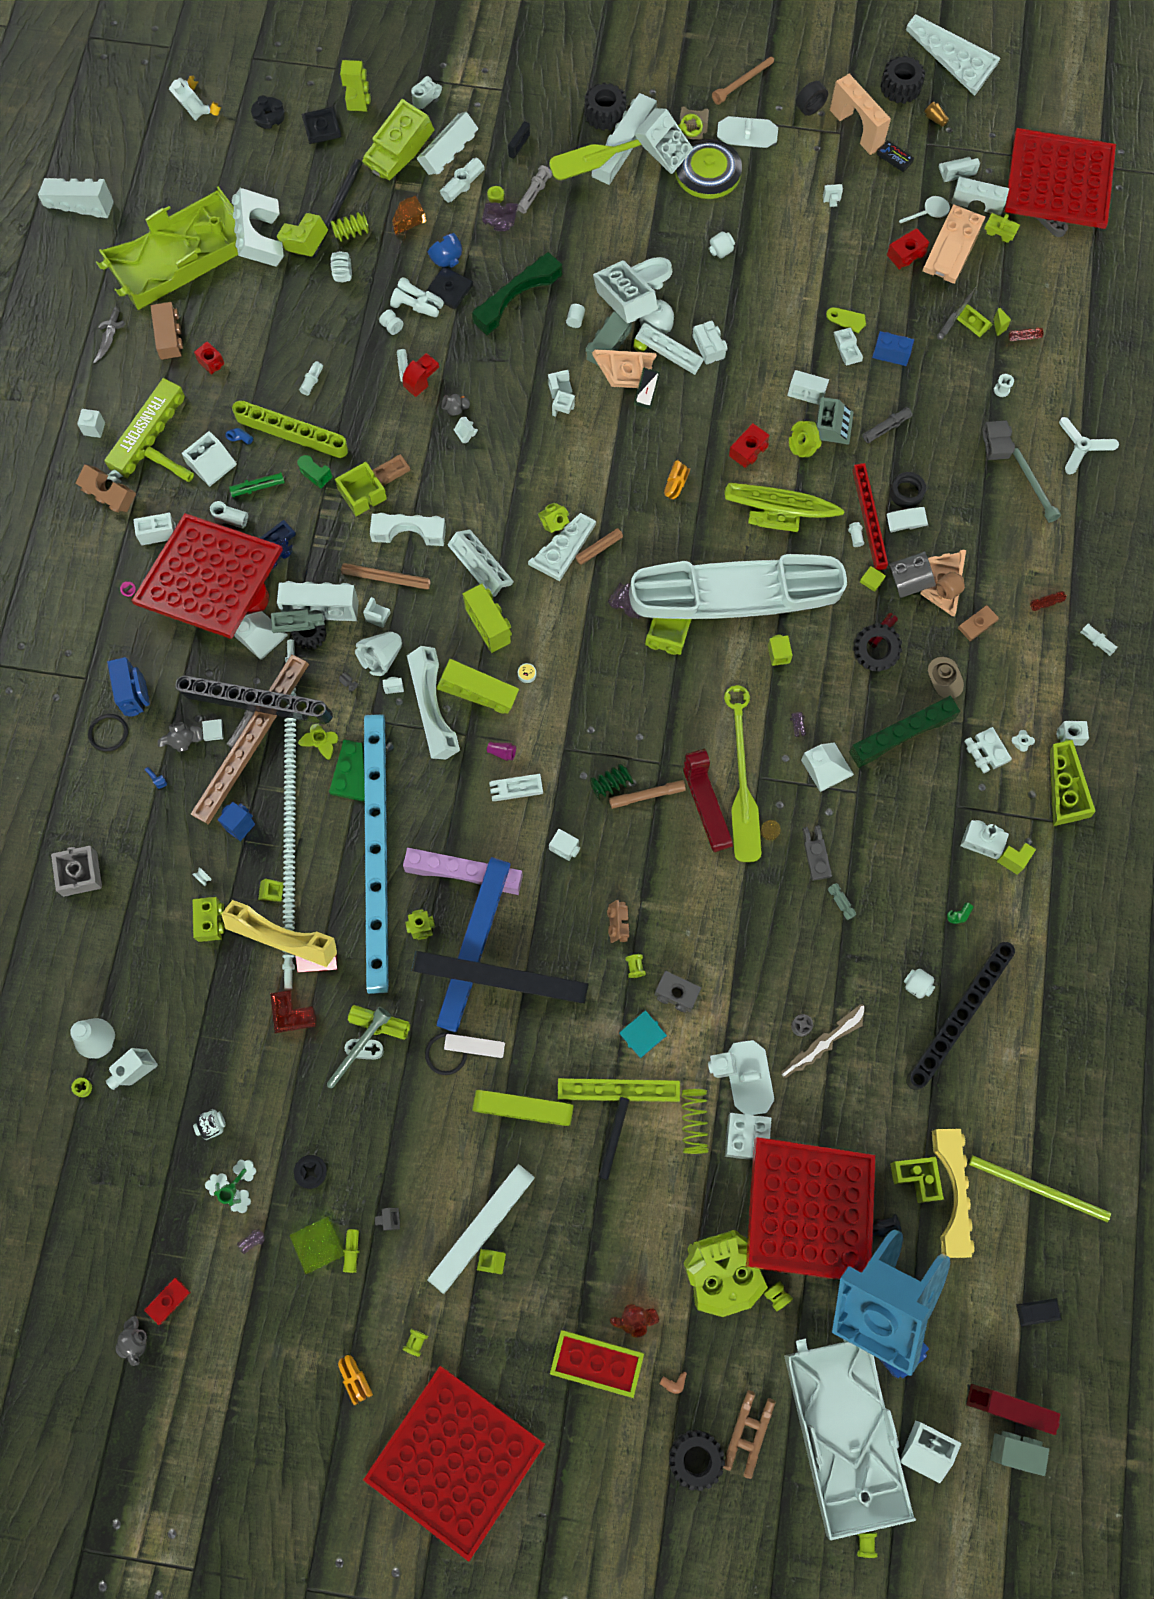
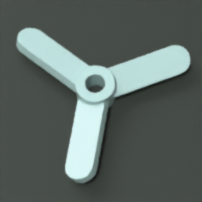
(1089, 445)

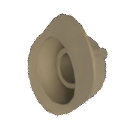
(946, 677)

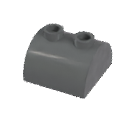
(912, 574)

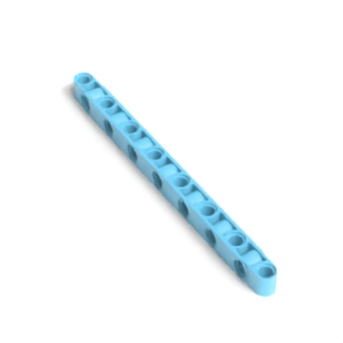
(376, 864)

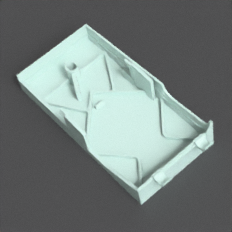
(848, 1439)

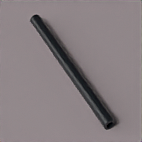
(340, 198)

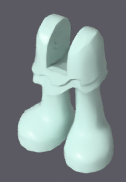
(425, 303)

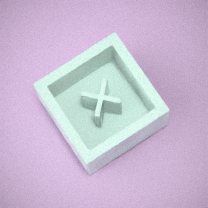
(741, 1134)

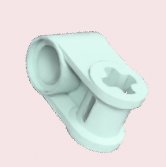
(425, 92)

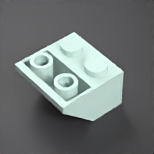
(208, 458)
(929, 1452)

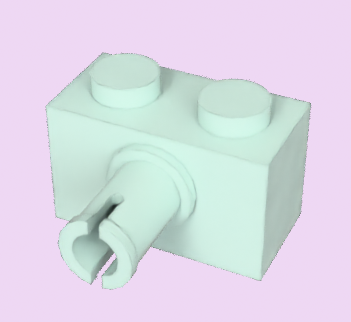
(984, 839)

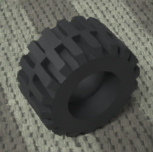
(902, 79)
(601, 96)
(893, 642)
(710, 1474)

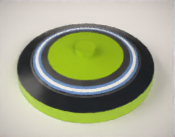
(710, 169)

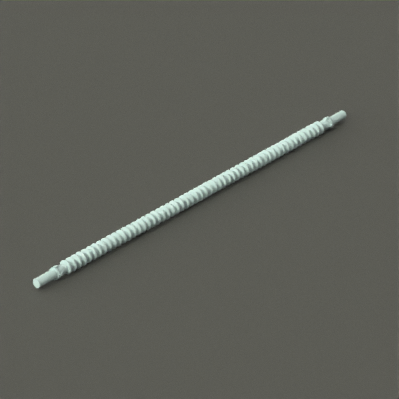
(288, 964)

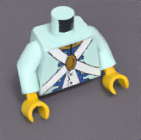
(188, 99)

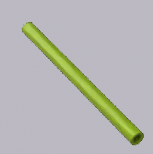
(1040, 1188)

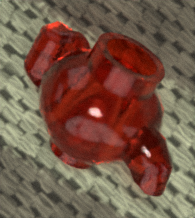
(635, 1320)

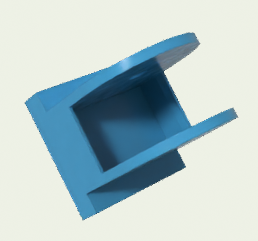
(886, 1308)

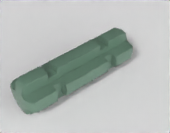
(842, 901)

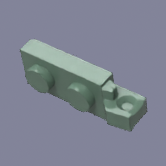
(295, 621)

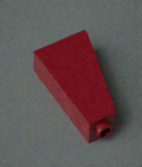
(1013, 1409)

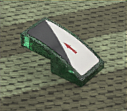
(646, 388)

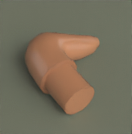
(673, 1387)

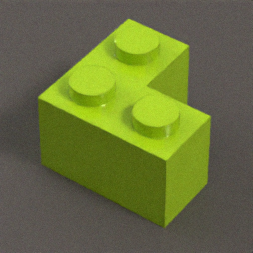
(305, 237)
(923, 1173)

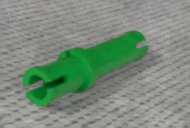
(235, 490)

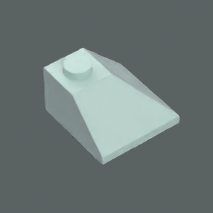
(257, 634)
(826, 765)

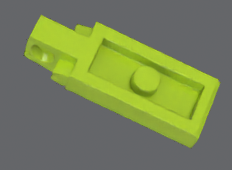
(774, 520)

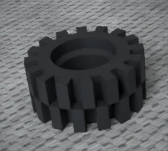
(310, 641)

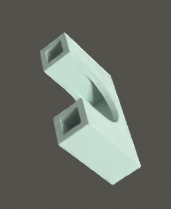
(249, 242)

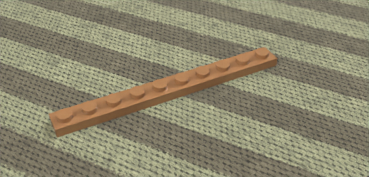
(246, 744)

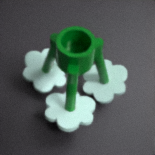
(227, 1192)

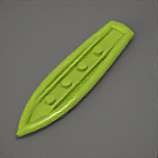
(781, 501)

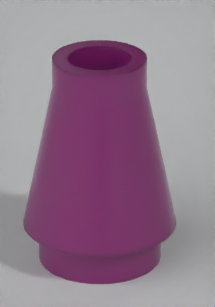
(502, 750)

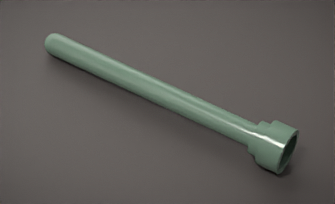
(1051, 512)
(380, 1017)

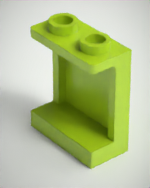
(668, 634)

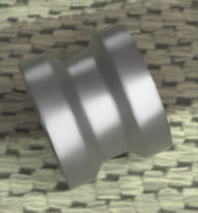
(804, 1022)

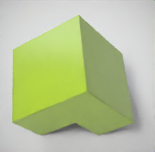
(1016, 860)

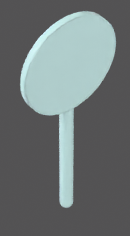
(934, 206)

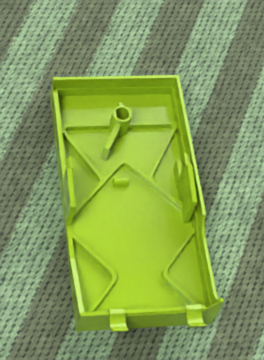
(174, 249)

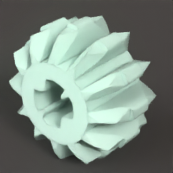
(341, 266)

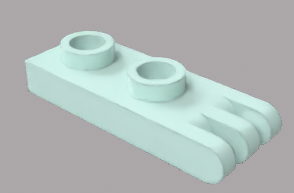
(516, 787)

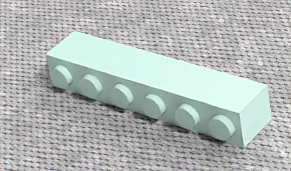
(624, 132)

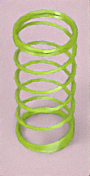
(697, 1149)

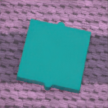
(642, 1034)

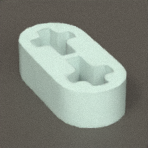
(363, 1053)

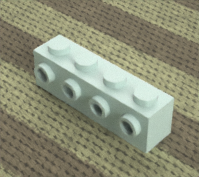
(447, 143)

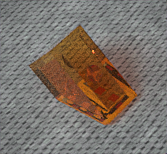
(408, 215)

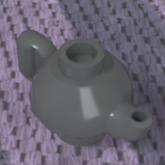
(181, 737)
(131, 1341)

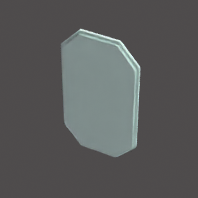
(747, 132)
(752, 1084)

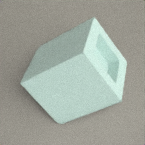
(560, 382)
(563, 402)
(375, 613)

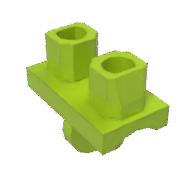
(1002, 227)

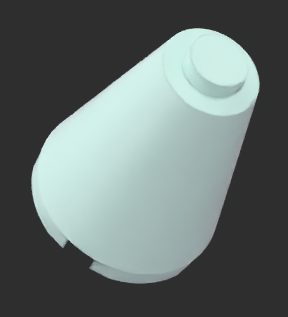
(93, 1037)

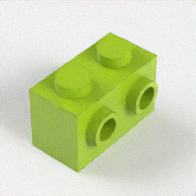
(207, 919)

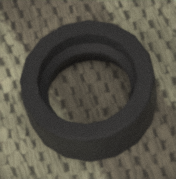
(812, 98)
(908, 477)

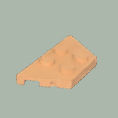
(623, 367)
(940, 567)

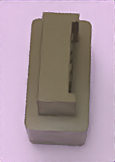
(691, 124)

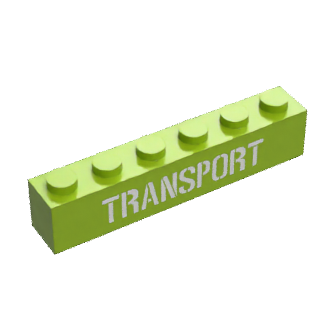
(145, 428)

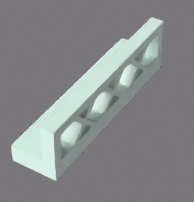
(478, 563)

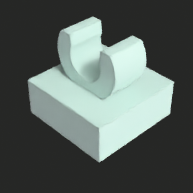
(832, 194)
(465, 429)

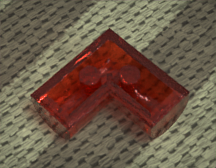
(286, 1018)

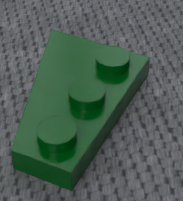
(349, 772)

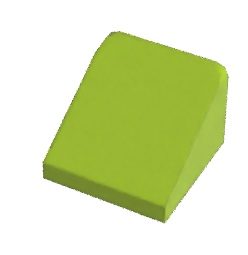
(1001, 321)
(271, 890)
(491, 1261)

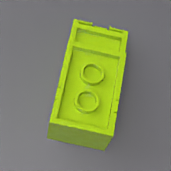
(398, 140)

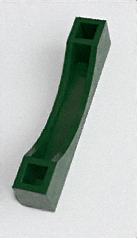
(542, 272)
(888, 738)

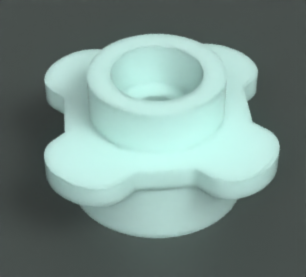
(1023, 746)

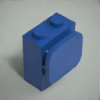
(128, 687)

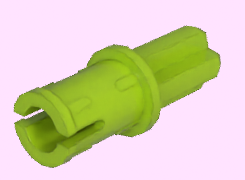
(351, 1251)

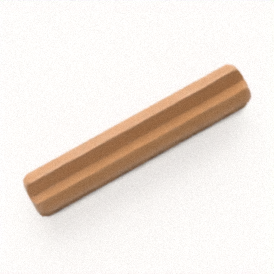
(599, 546)

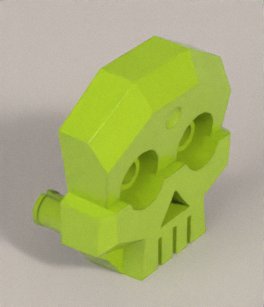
(730, 1290)

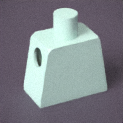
(131, 1067)

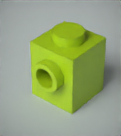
(779, 650)

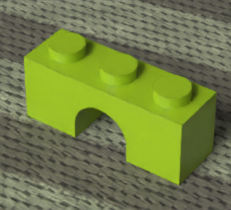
(354, 77)

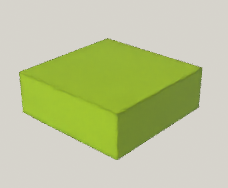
(872, 579)

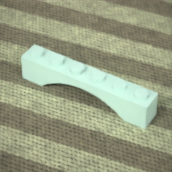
(424, 669)

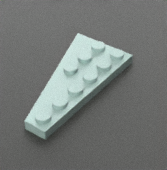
(961, 58)

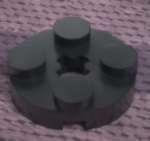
(266, 104)

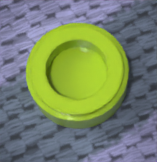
(495, 194)

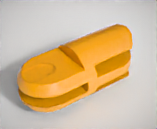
(676, 480)
(354, 1380)

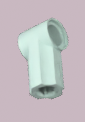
(229, 516)

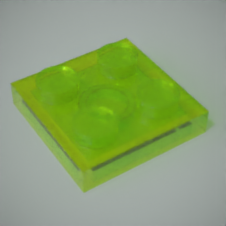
(317, 1245)

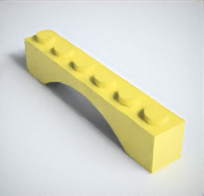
(309, 946)
(956, 1236)

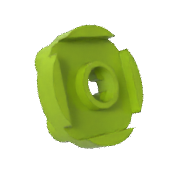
(812, 439)

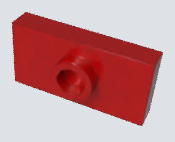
(167, 1301)

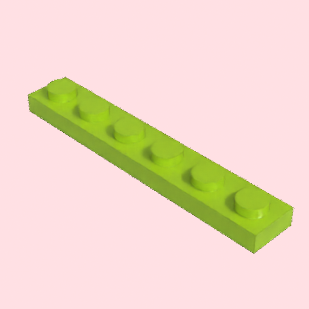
(614, 1089)

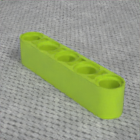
(522, 1108)

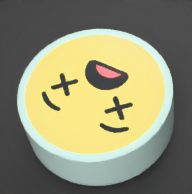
(527, 673)

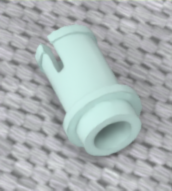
(856, 534)

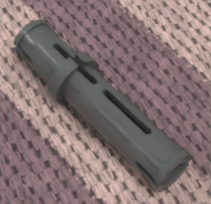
(893, 421)

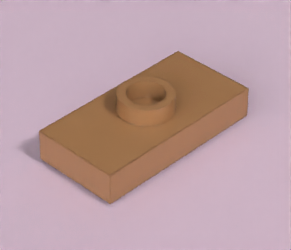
(391, 470)
(978, 623)

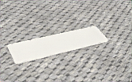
(474, 1045)

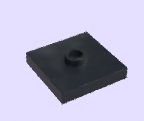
(321, 125)
(450, 287)

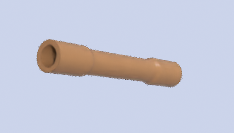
(625, 799)

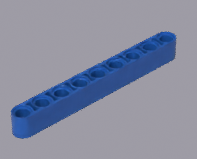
(474, 941)

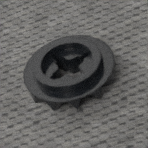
(300, 1172)

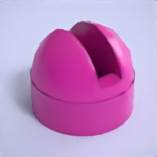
(131, 591)

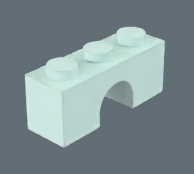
(991, 195)

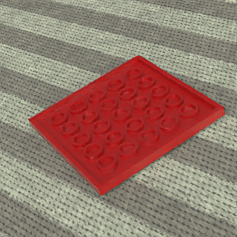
(1060, 178)
(207, 575)
(810, 1209)
(454, 1462)

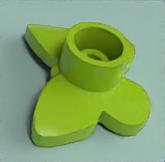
(320, 739)

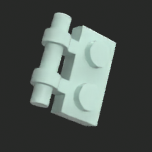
(991, 746)

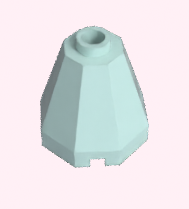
(378, 652)

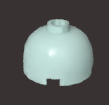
(660, 319)

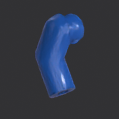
(239, 434)

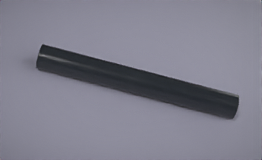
(614, 1138)

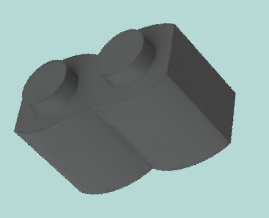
(998, 440)

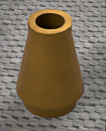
(936, 114)

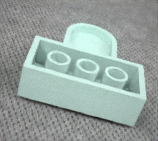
(630, 289)

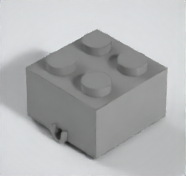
(76, 870)

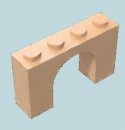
(851, 95)

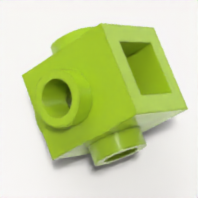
(554, 517)
(420, 931)

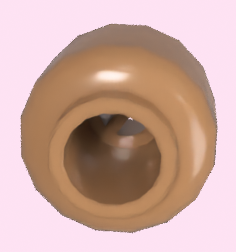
(950, 585)

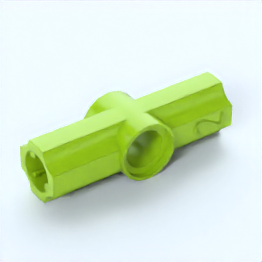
(364, 1017)

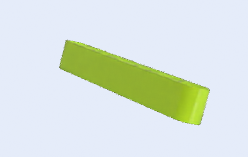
(296, 434)

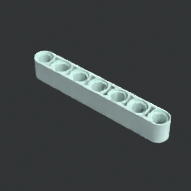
(480, 1229)

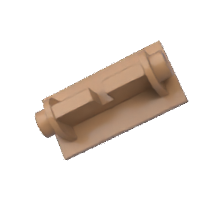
(617, 913)

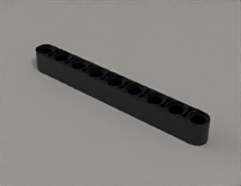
(193, 689)
(499, 977)
(954, 1022)

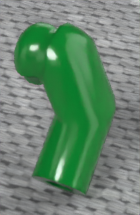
(960, 916)

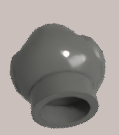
(454, 404)

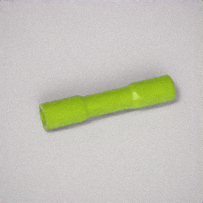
(159, 458)

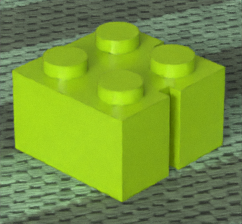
(360, 488)

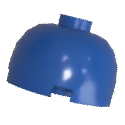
(446, 252)

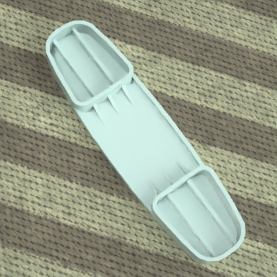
(737, 588)

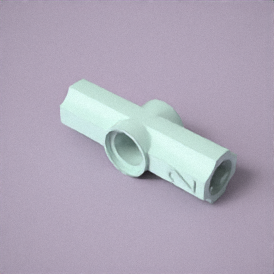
(462, 180)

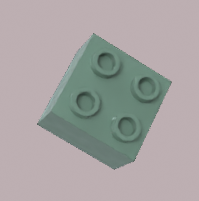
(1023, 1455)

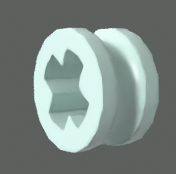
(201, 876)

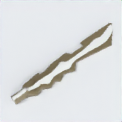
(824, 1043)

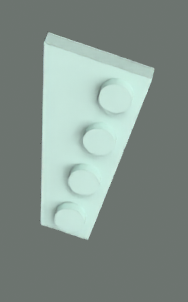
(563, 548)

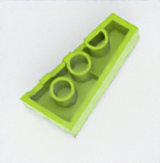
(477, 687)
(1069, 788)

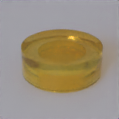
(770, 830)

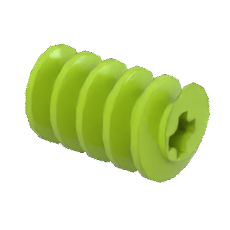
(350, 227)

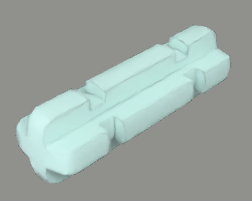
(402, 362)

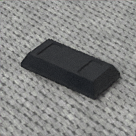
(1038, 1312)

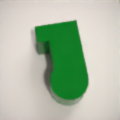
(313, 472)

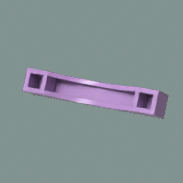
(435, 864)

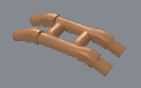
(737, 1441)

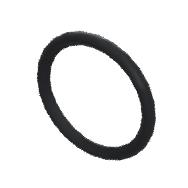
(110, 748)
(430, 1064)

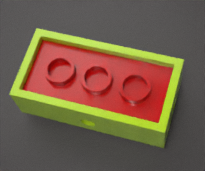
(597, 1363)

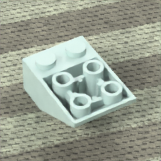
(663, 139)

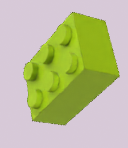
(487, 617)

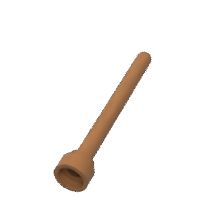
(720, 94)

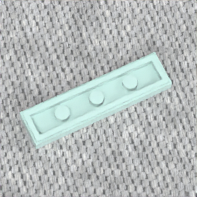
(669, 348)

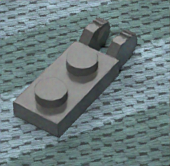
(816, 855)

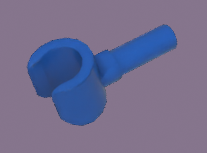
(158, 781)

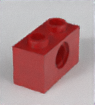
(908, 248)
(753, 437)

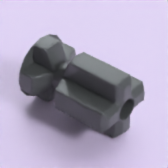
(346, 680)

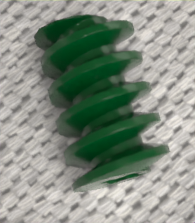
(610, 780)

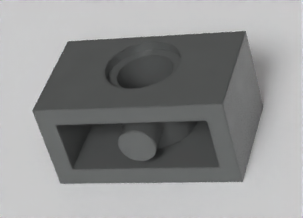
(670, 982)

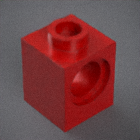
(208, 352)

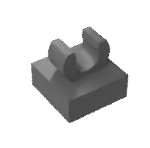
(389, 1219)

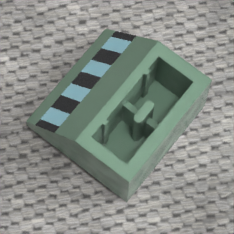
(834, 421)

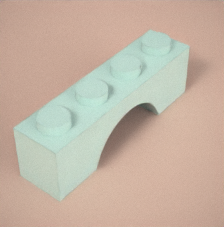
(386, 526)

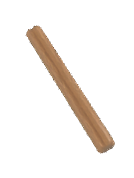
(386, 576)

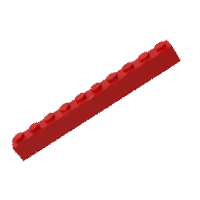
(870, 517)

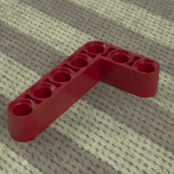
(696, 773)

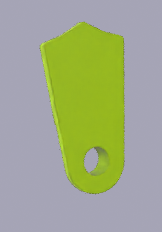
(847, 319)

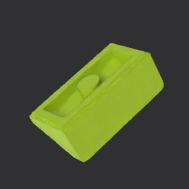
(974, 321)

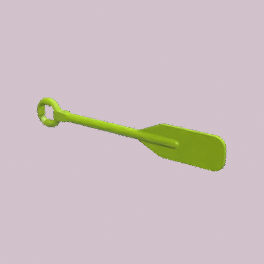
(595, 156)
(744, 809)

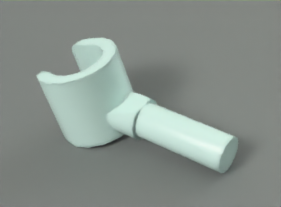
(114, 475)

